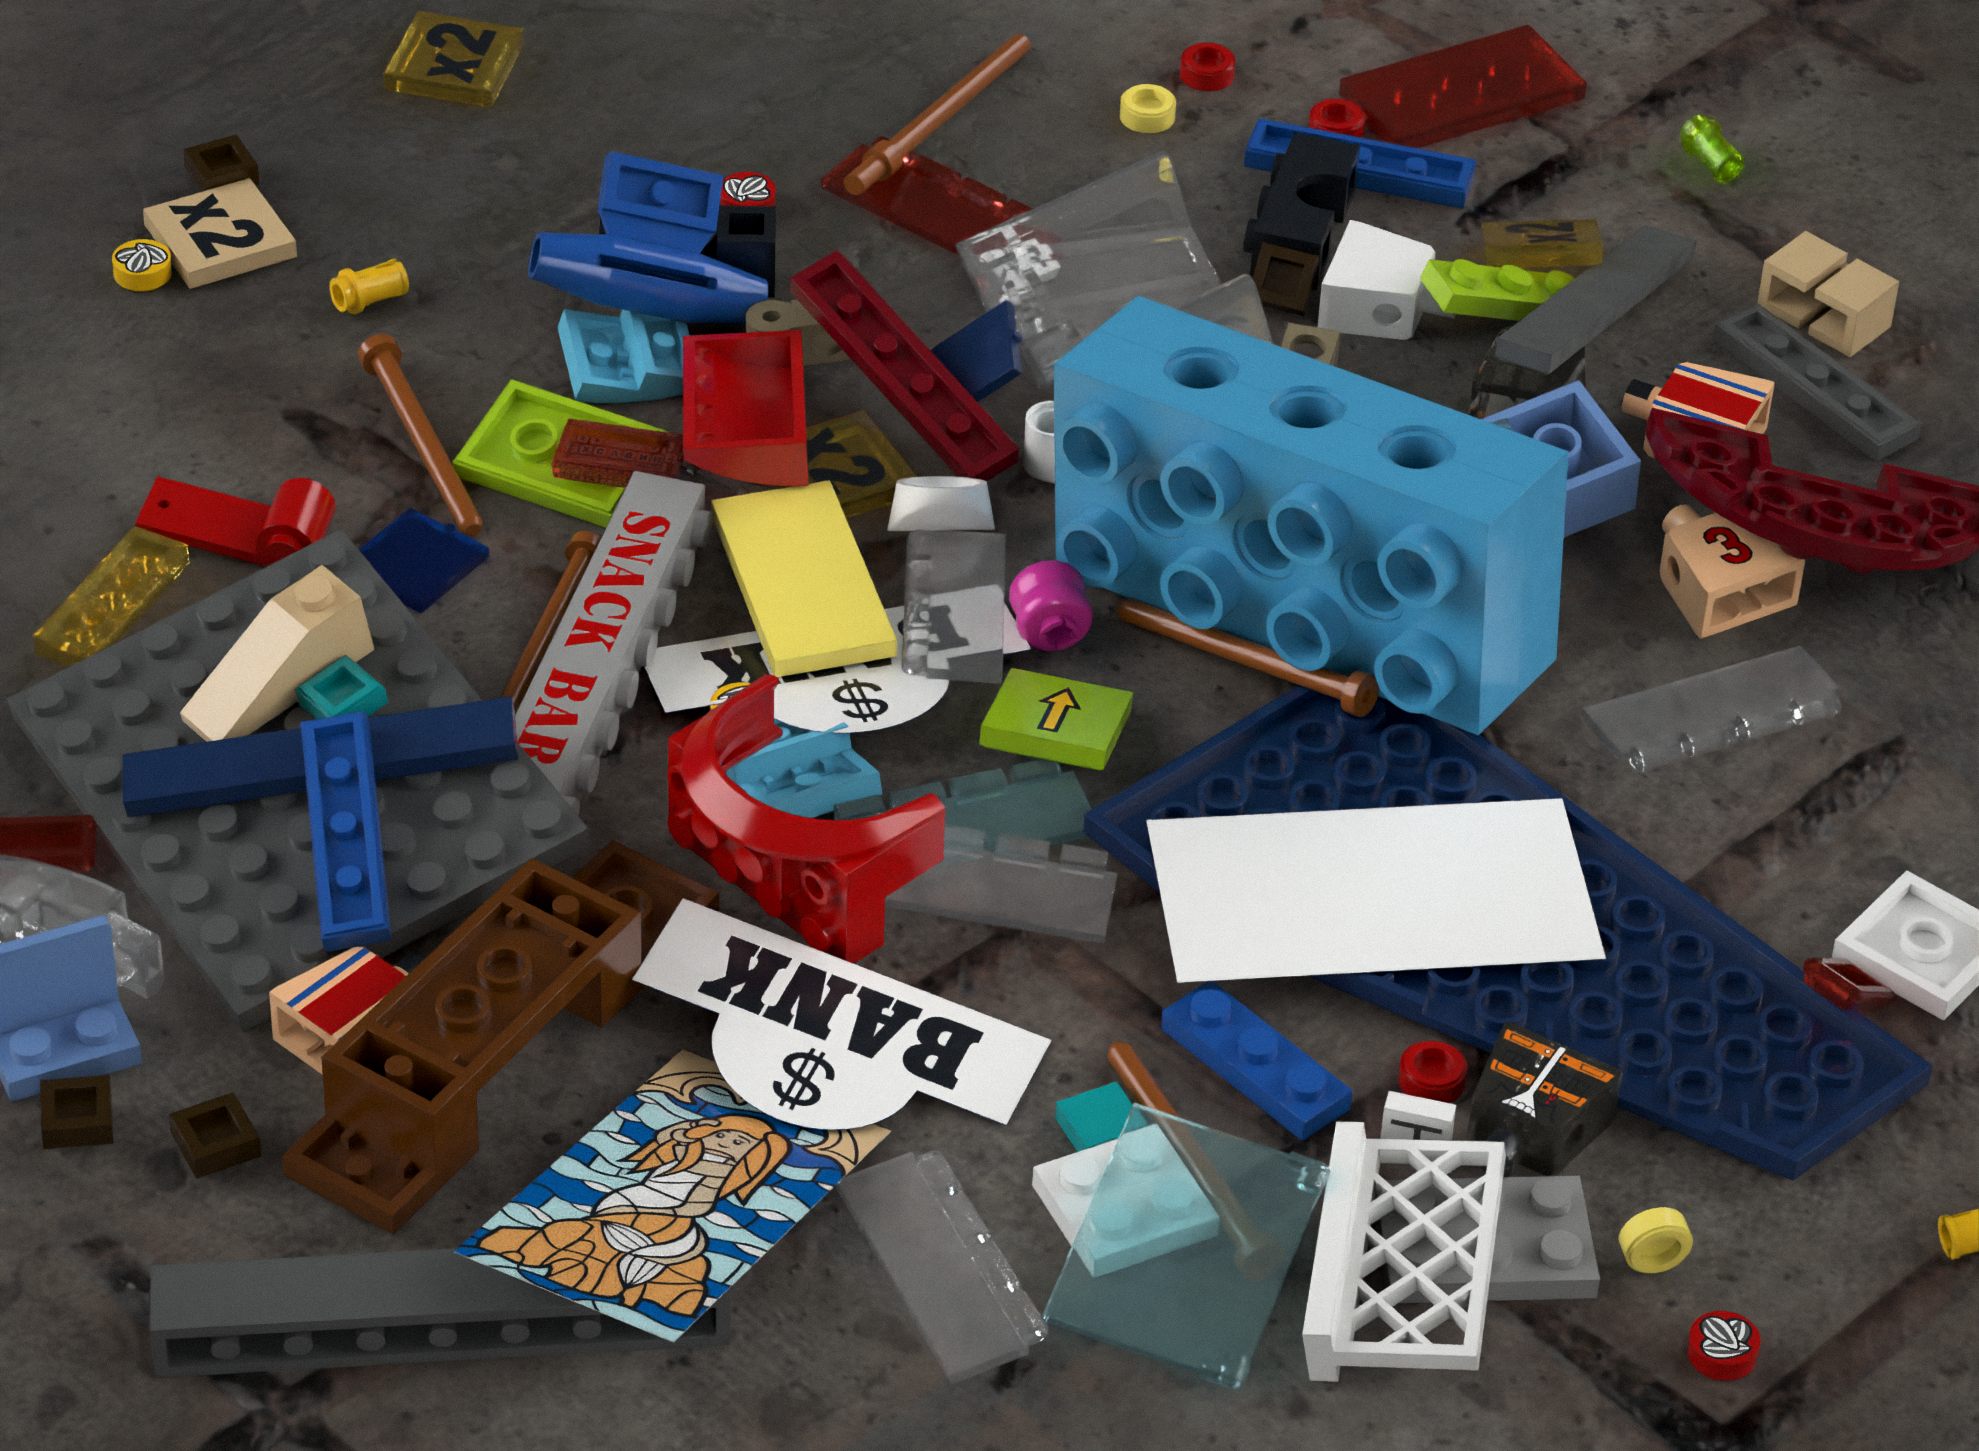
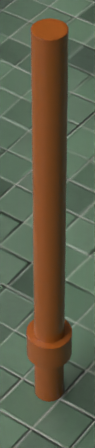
(887, 156)

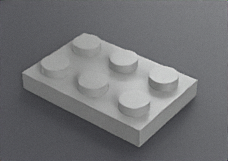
(1539, 1241)

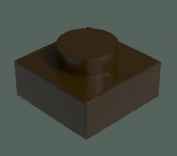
(220, 163)
(1285, 278)
(76, 1111)
(215, 1135)

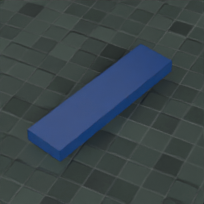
(1381, 165)
(345, 831)

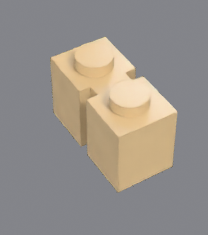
(1814, 275)

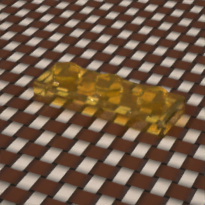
(111, 597)

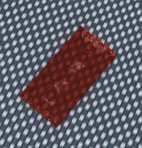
(1463, 88)

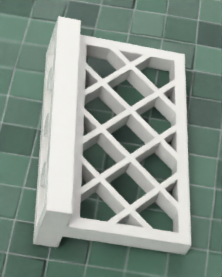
(1343, 1257)

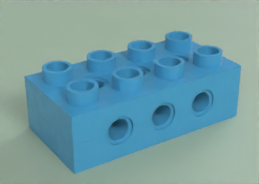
(1310, 511)

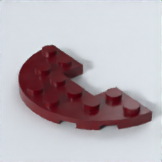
(1901, 526)

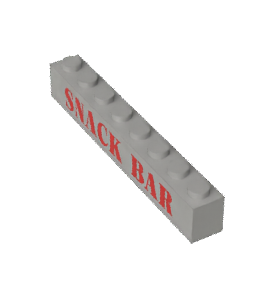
(611, 630)

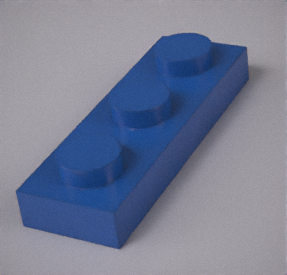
(1256, 1060)

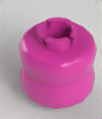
(1050, 605)

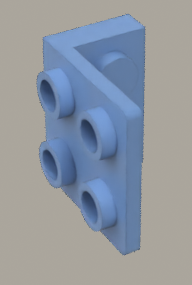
(61, 1008)

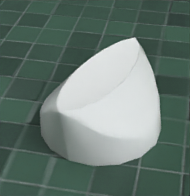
(941, 504)

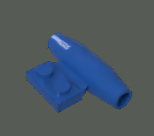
(651, 256)

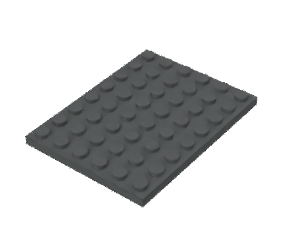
(242, 873)

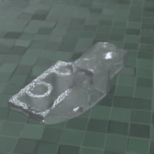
(47, 897)

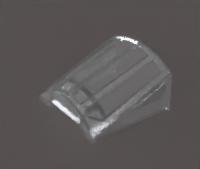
(1093, 254)

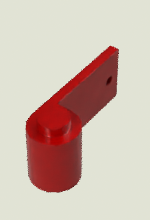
(238, 525)

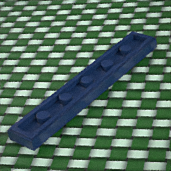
(275, 760)

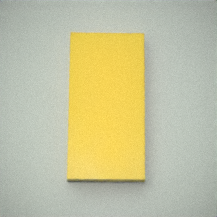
(803, 579)

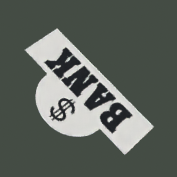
(860, 694)
(830, 1038)

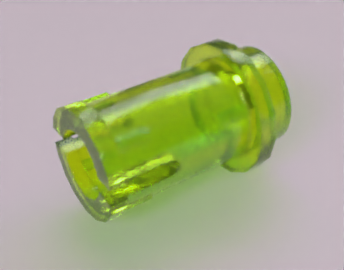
(1703, 139)

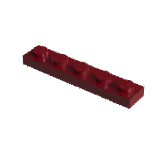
(903, 369)

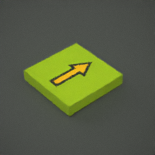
(1056, 719)

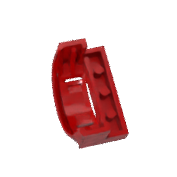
(808, 872)

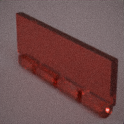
(927, 199)

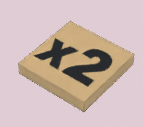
(220, 233)

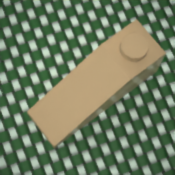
(279, 651)

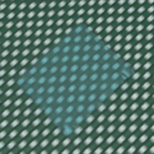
(1186, 1245)

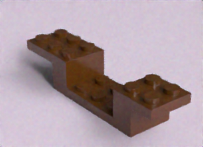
(413, 1065)

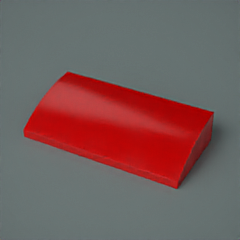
(746, 406)

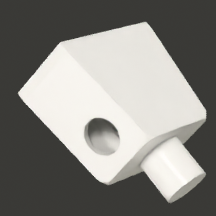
(1376, 284)

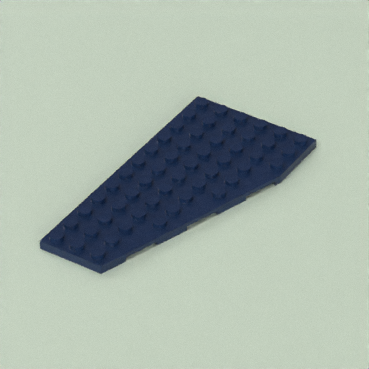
(1687, 1002)

